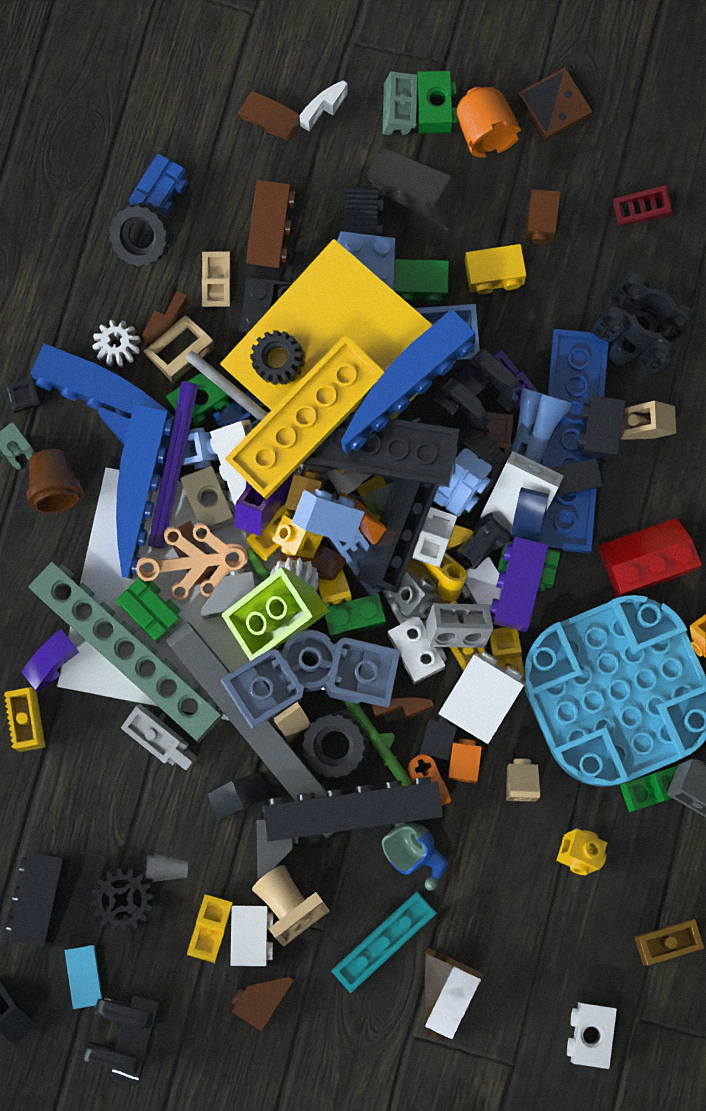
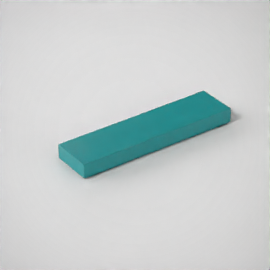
(383, 942)

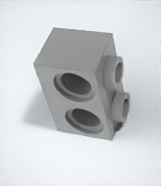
(459, 625)

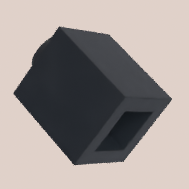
(438, 739)

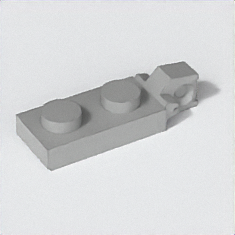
(158, 738)

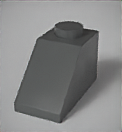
(690, 785)
(270, 853)

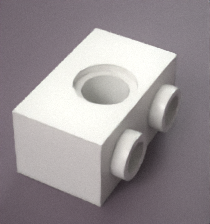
(599, 1052)

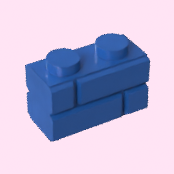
(160, 184)

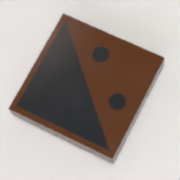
(554, 103)

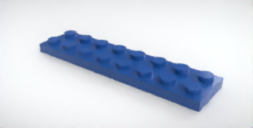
(574, 376)

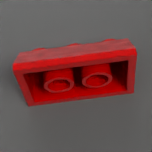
(649, 557)

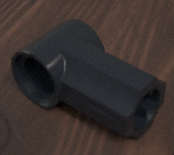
(489, 536)

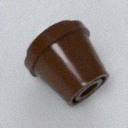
(52, 482)

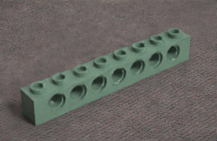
(47, 587)

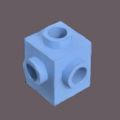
(199, 449)

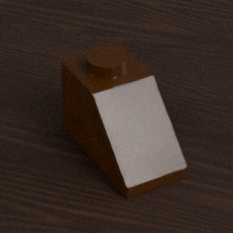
(542, 216)
(260, 1001)

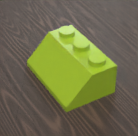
(274, 613)

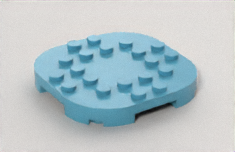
(617, 691)

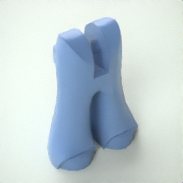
(536, 423)

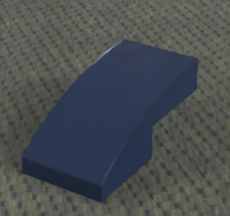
(529, 515)

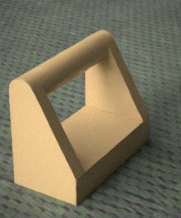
(179, 365)

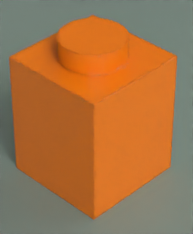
(464, 761)

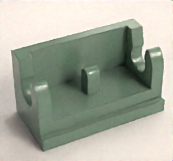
(399, 103)
(13, 444)

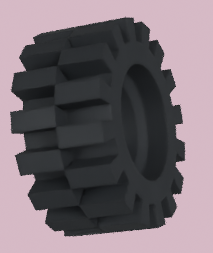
(273, 341)

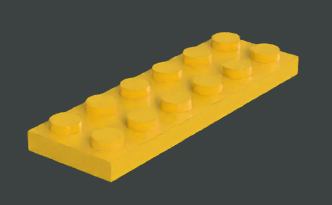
(305, 417)

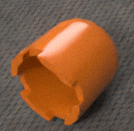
(487, 121)

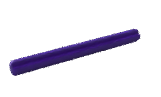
(173, 464)

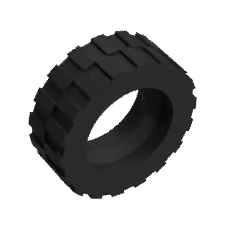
(162, 234)
(485, 449)
(313, 745)

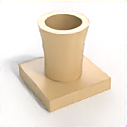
(288, 904)

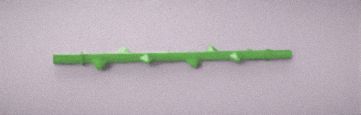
(381, 742)

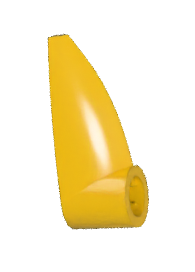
(449, 577)

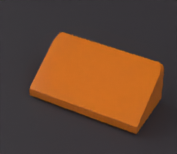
(370, 525)

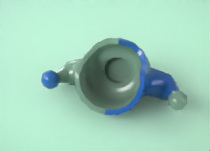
(411, 847)

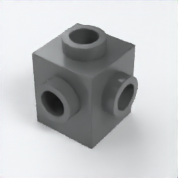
(416, 595)

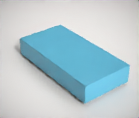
(83, 976)

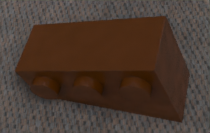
(270, 224)

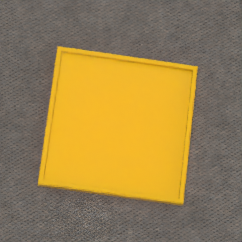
(321, 307)

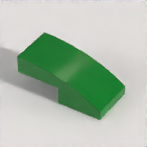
(648, 789)

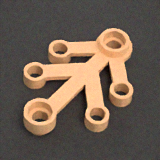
(196, 560)

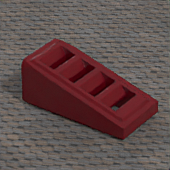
(645, 215)

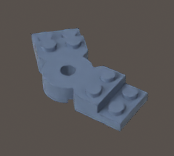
(345, 670)

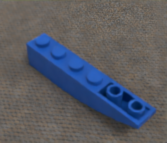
(410, 374)
(88, 382)
(138, 480)

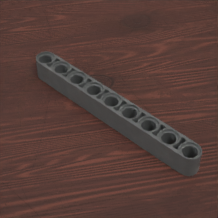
(264, 738)

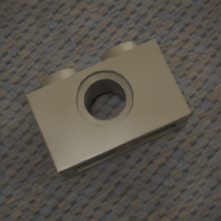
(203, 483)

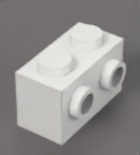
(414, 649)

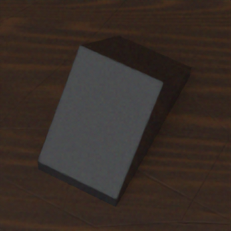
(238, 795)

